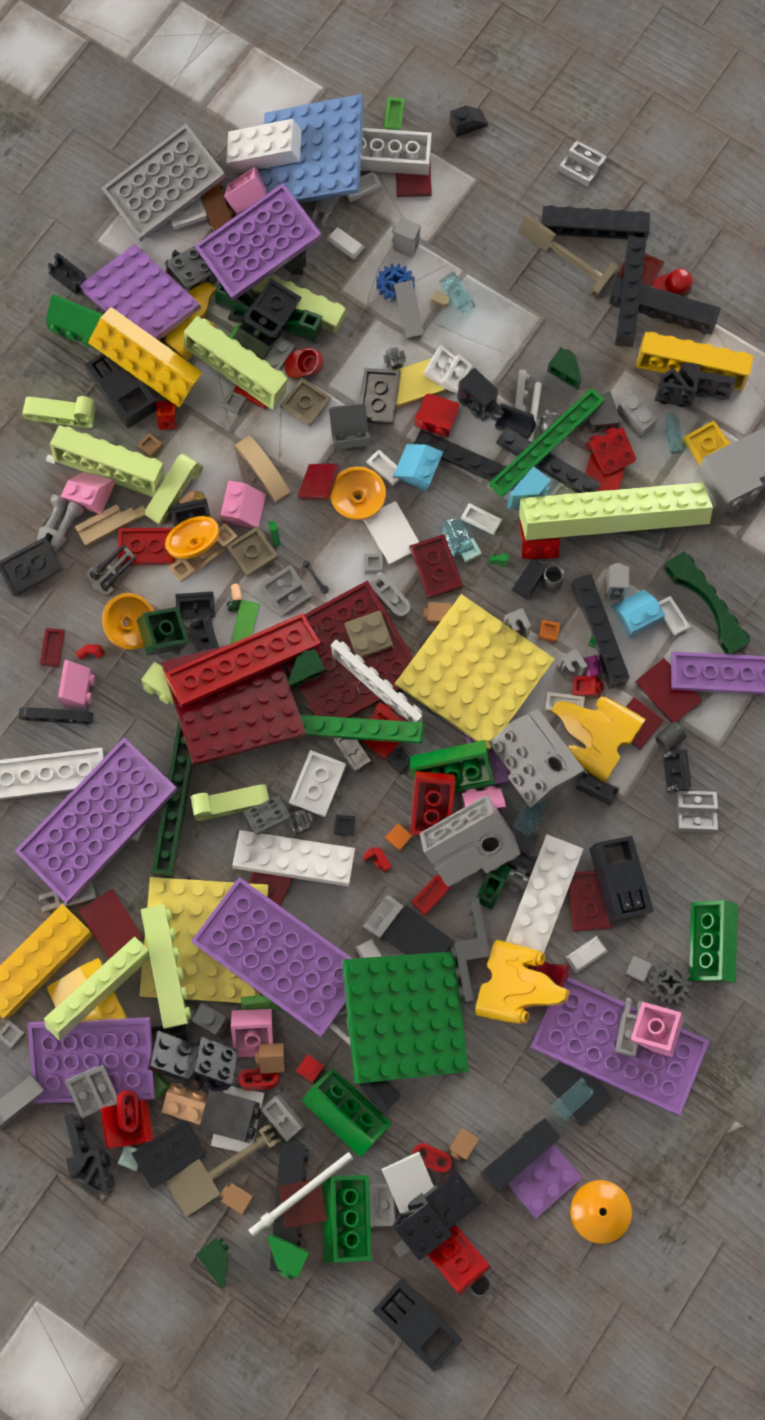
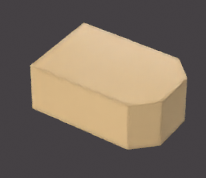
(440, 299)

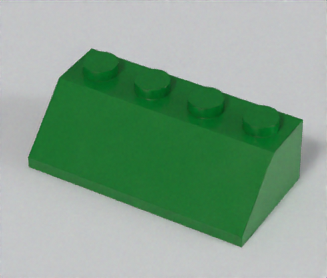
(71, 319)
(467, 762)
(713, 942)
(346, 1112)
(348, 1219)
(288, 1257)

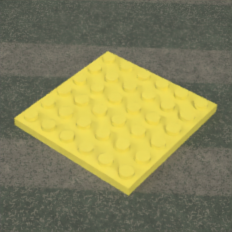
(474, 671)
(190, 907)

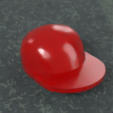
(676, 282)
(304, 363)

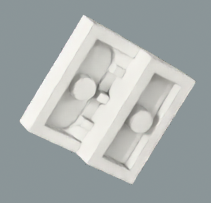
(447, 369)

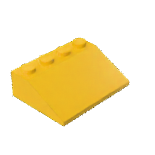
(109, 1009)

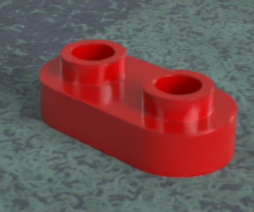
(258, 1080)
(127, 1110)
(432, 1157)

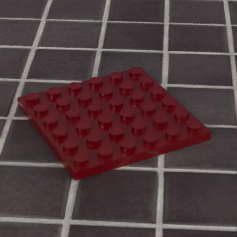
(339, 691)
(238, 717)

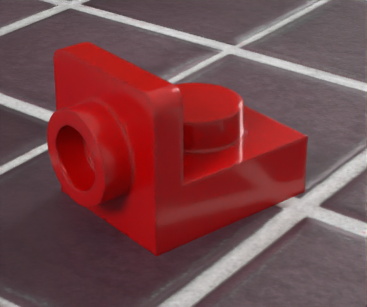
(166, 415)
(587, 686)
(381, 861)

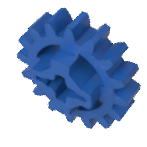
(387, 279)

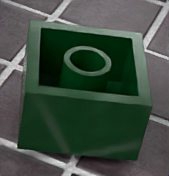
(162, 631)

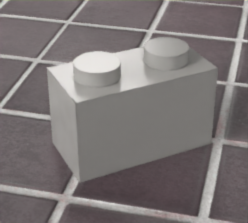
(406, 237)
(636, 415)
(617, 581)

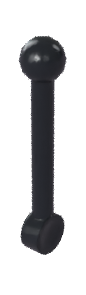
(324, 588)

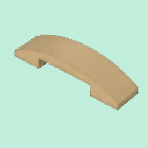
(263, 468)
(186, 568)

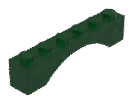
(301, 322)
(684, 572)

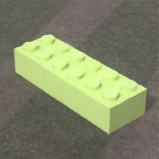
(235, 362)
(107, 460)

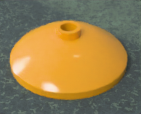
(362, 483)
(192, 537)
(126, 608)
(586, 1215)

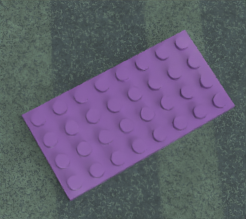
(96, 820)
(276, 955)
(585, 1038)

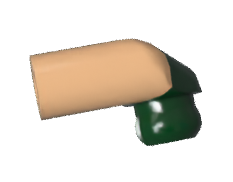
(237, 596)

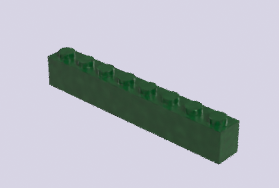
(173, 810)

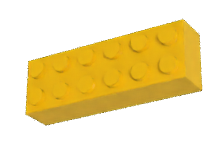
(663, 353)
(145, 357)
(39, 959)

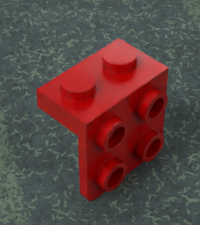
(437, 415)
(612, 450)
(539, 548)
(383, 748)
(117, 1138)

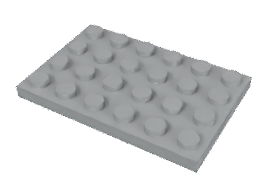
(163, 182)

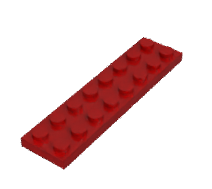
(242, 660)

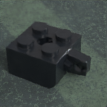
(479, 396)

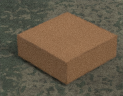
(149, 445)

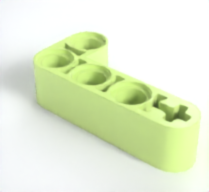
(60, 412)
(172, 487)
(227, 803)

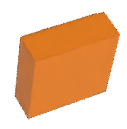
(549, 631)
(398, 837)

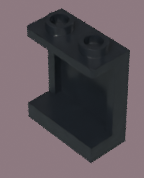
(230, 1116)

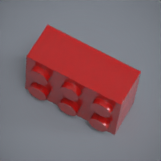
(431, 800)

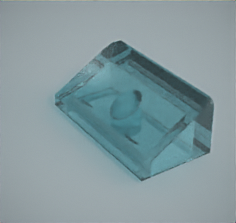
(674, 434)
(456, 536)

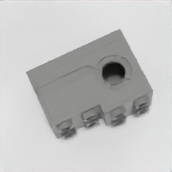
(736, 472)
(536, 758)
(469, 841)

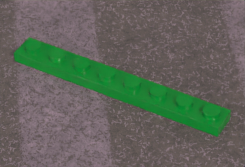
(546, 442)
(363, 729)

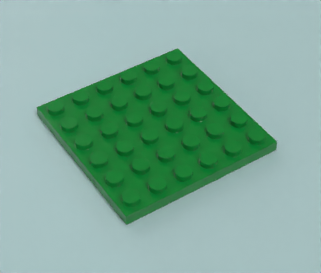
(404, 1016)

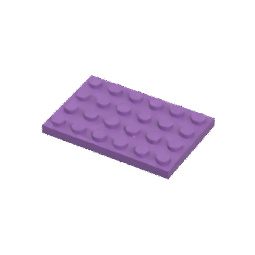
(258, 241)
(140, 293)
(117, 1044)

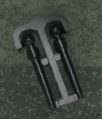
(96, 584)

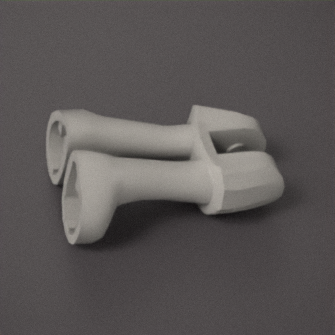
(60, 505)

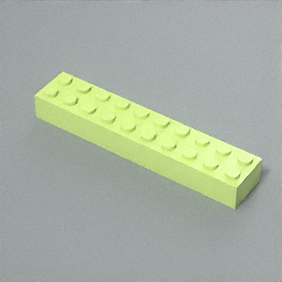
(615, 511)

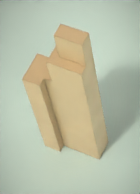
(107, 523)

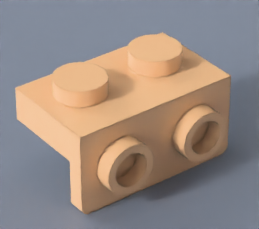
(185, 1103)

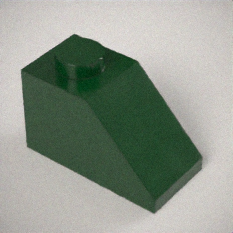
(565, 367)
(306, 668)
(492, 886)
(215, 1259)

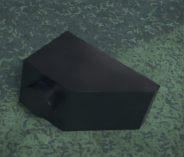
(466, 120)

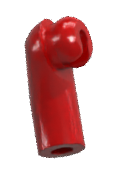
(95, 649)

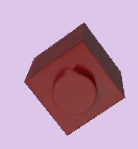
(310, 1069)

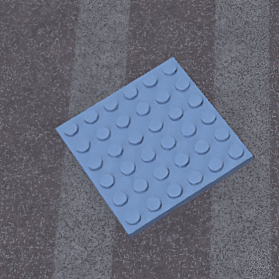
(328, 150)

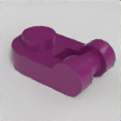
(593, 665)

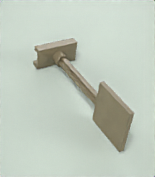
(544, 238)
(195, 1185)

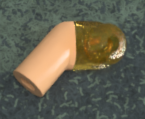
(192, 496)

